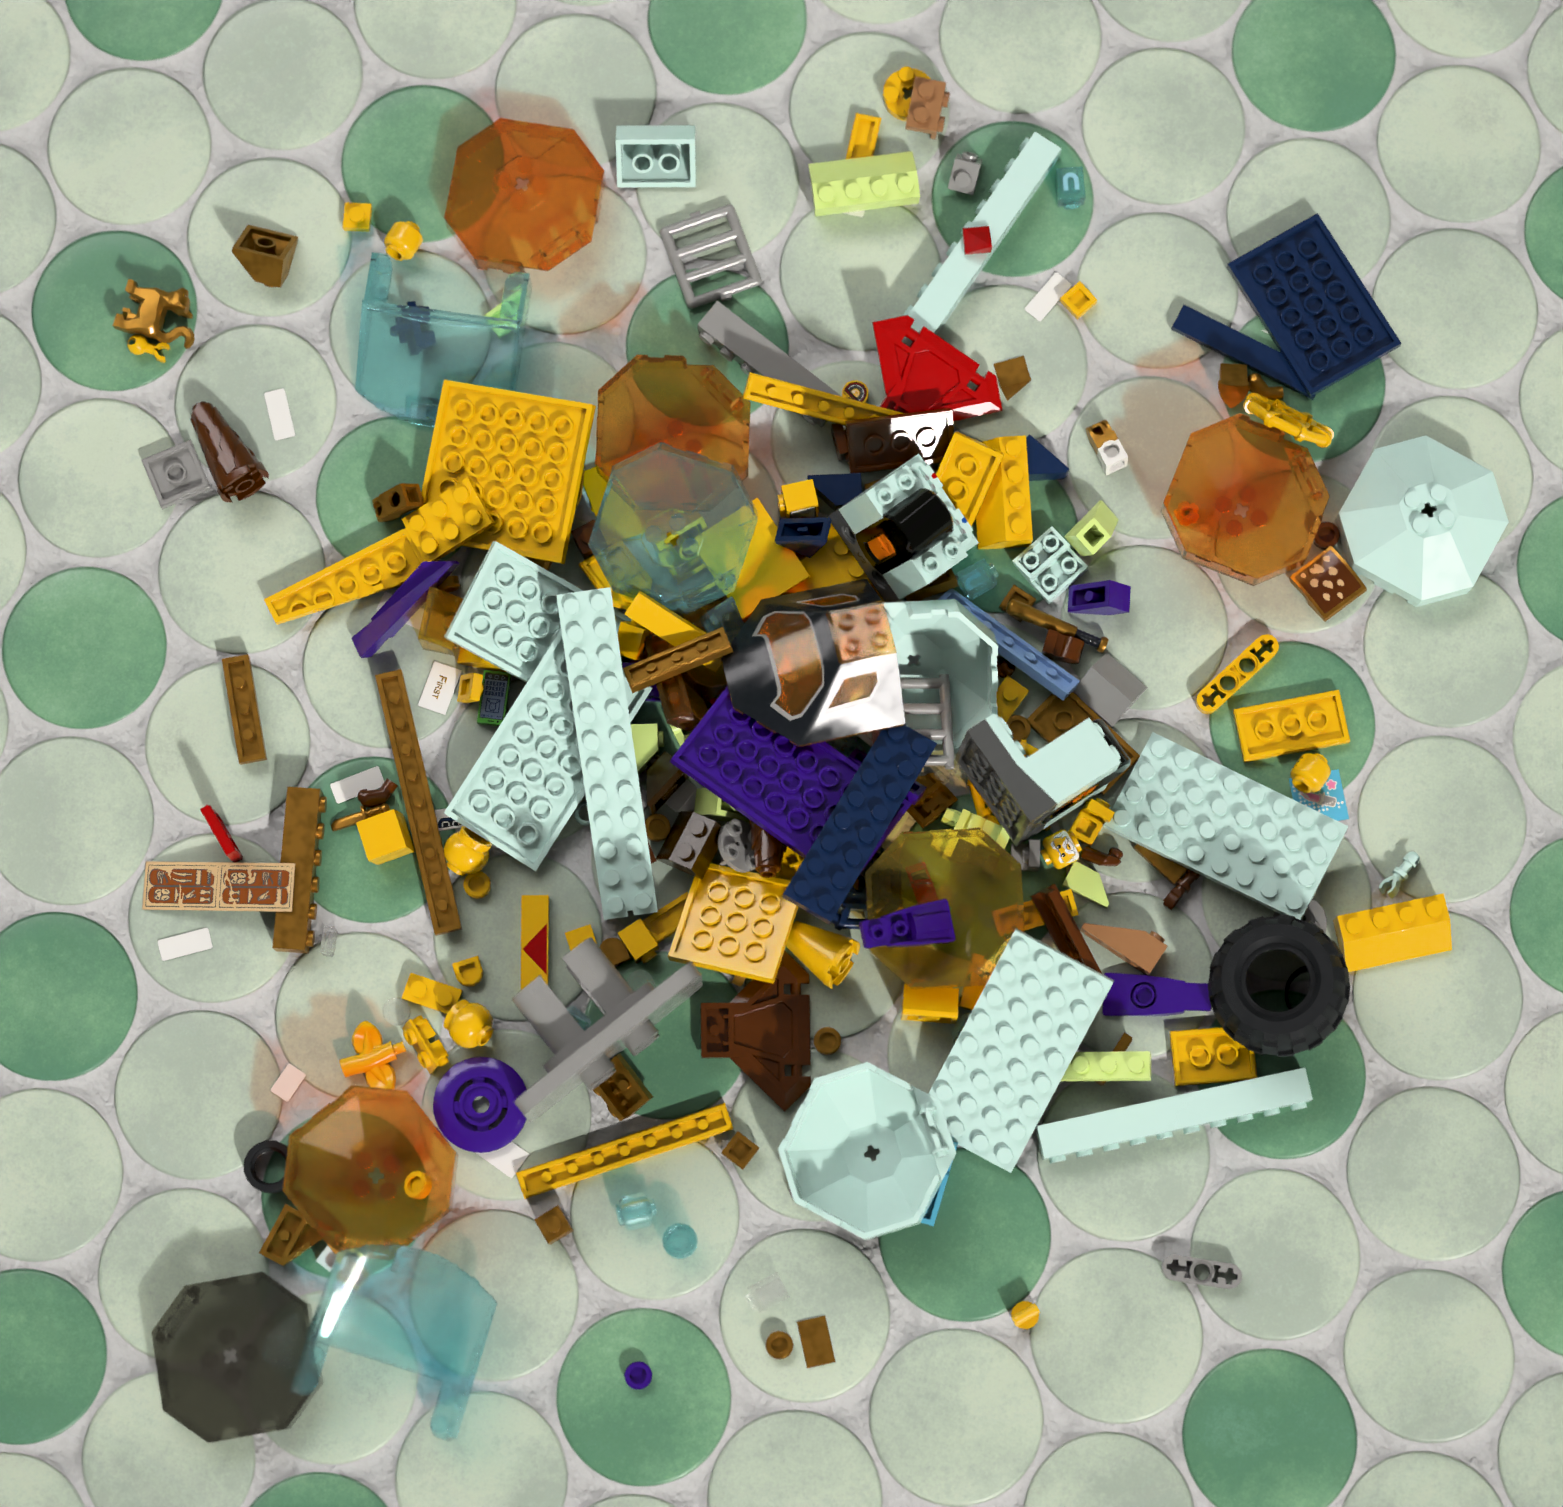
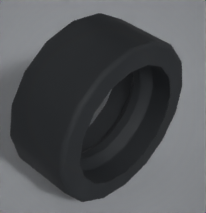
(249, 1165)

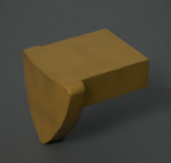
(1233, 383)

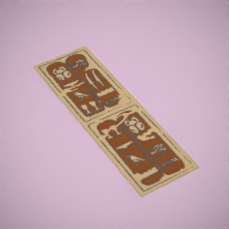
(218, 886)

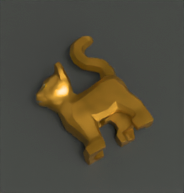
(152, 313)

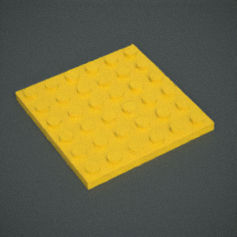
(522, 458)

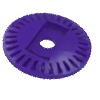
(458, 1118)

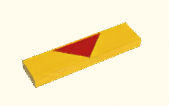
(534, 938)

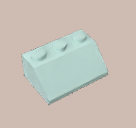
(656, 156)

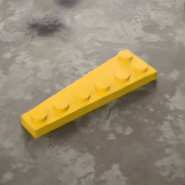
(357, 576)

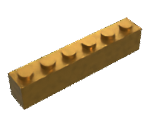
(300, 846)

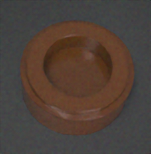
(1327, 535)

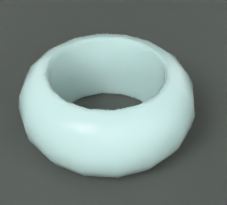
(576, 813)

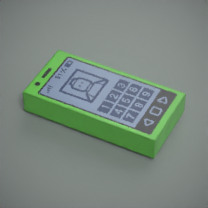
(494, 698)

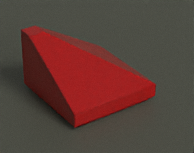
(977, 240)

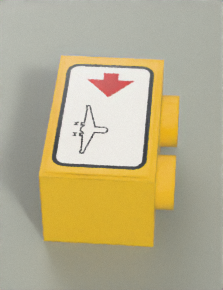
(798, 500)

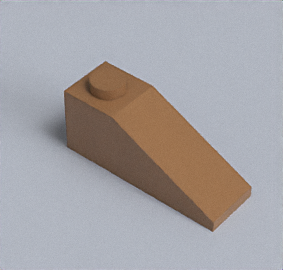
(1131, 945)

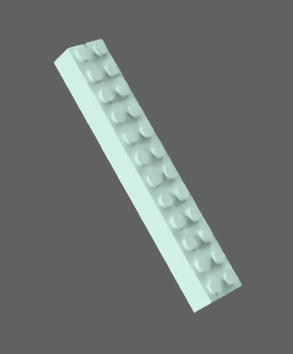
(607, 753)

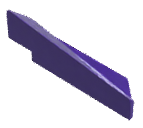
(401, 606)

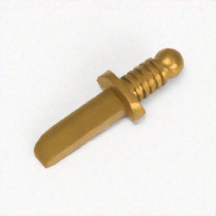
(351, 820)

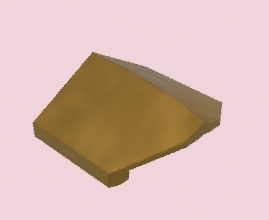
(933, 802)

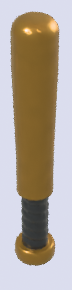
(1039, 618)

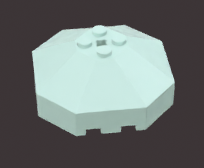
(1407, 550)
(950, 644)
(833, 1132)

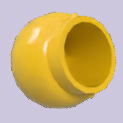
(466, 852)
(469, 1024)

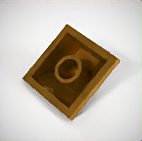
(265, 254)

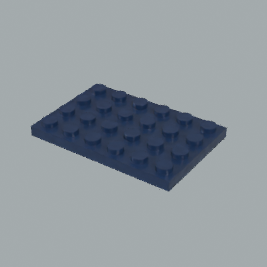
(1313, 305)

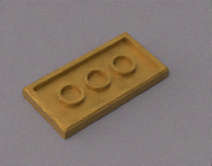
(1059, 716)

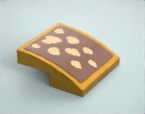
(1328, 583)

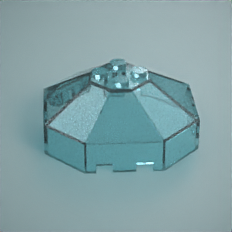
(681, 495)

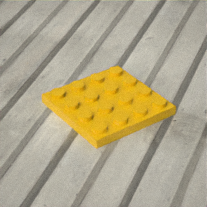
(734, 924)

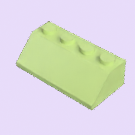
(864, 183)

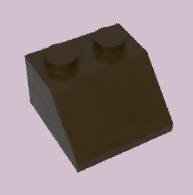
(690, 844)

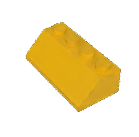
(1006, 510)
(1394, 932)

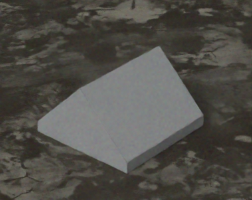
(1109, 689)

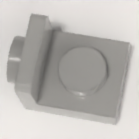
(1027, 855)

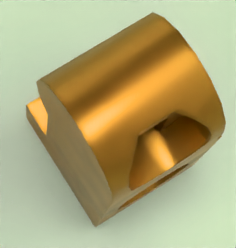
(397, 501)

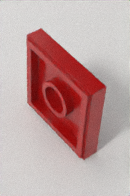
(221, 833)

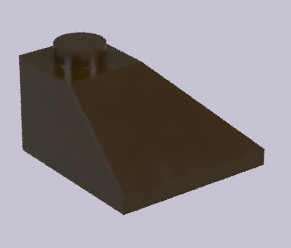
(662, 781)

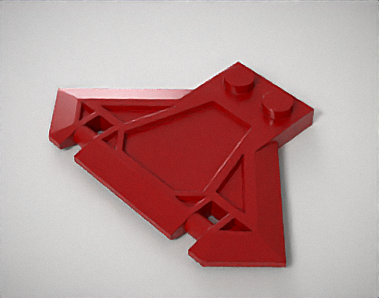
(930, 373)

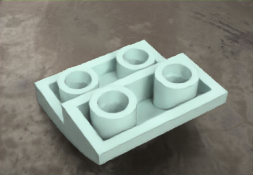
(1050, 565)

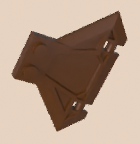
(764, 1032)

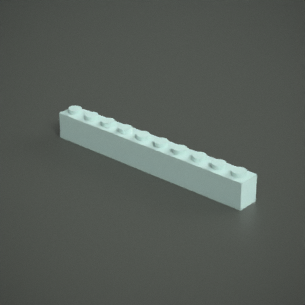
(999, 213)
(1173, 1114)

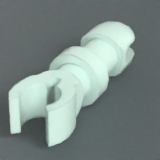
(1400, 874)

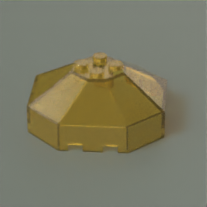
(980, 888)

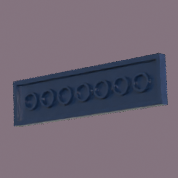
(859, 821)

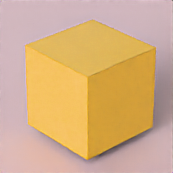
(385, 837)

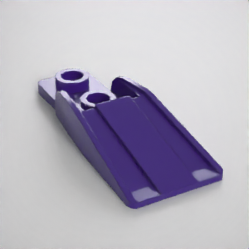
(910, 926)
(1153, 996)

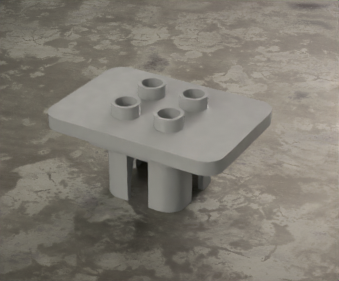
(626, 1023)

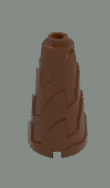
(228, 458)
(767, 851)

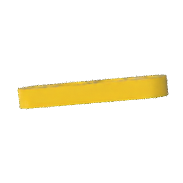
(1234, 671)

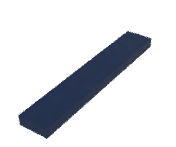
(1237, 347)

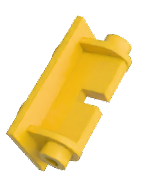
(417, 1033)

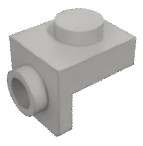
(965, 173)

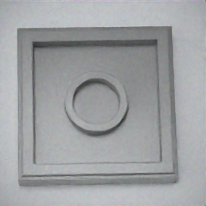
(176, 474)

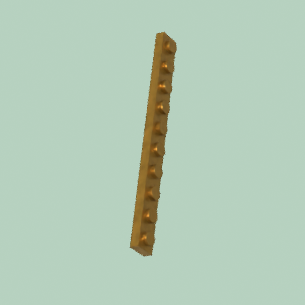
(418, 802)

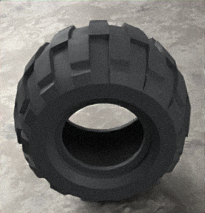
(1288, 1030)

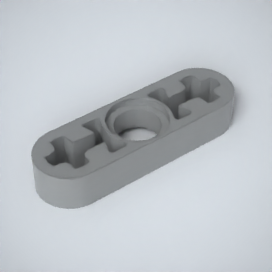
(1223, 1267)

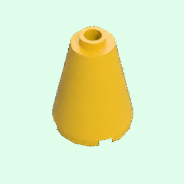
(823, 952)

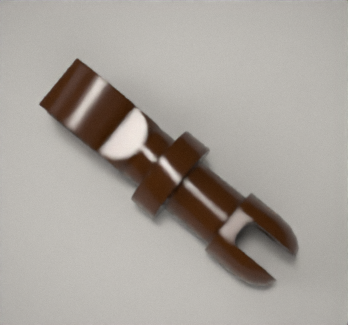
(1182, 887)

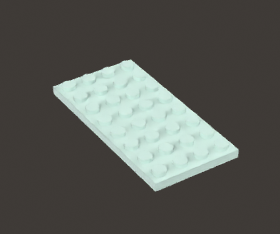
(531, 767)
(1226, 827)
(1016, 1048)

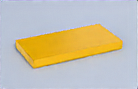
(1291, 726)

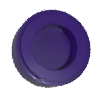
(638, 1375)

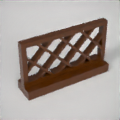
(1062, 926)

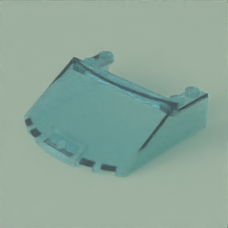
(414, 349)
(405, 1313)

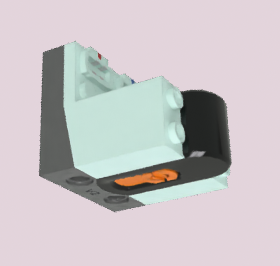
(904, 530)
(1046, 785)

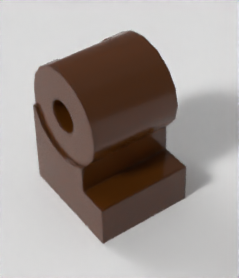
(1062, 647)

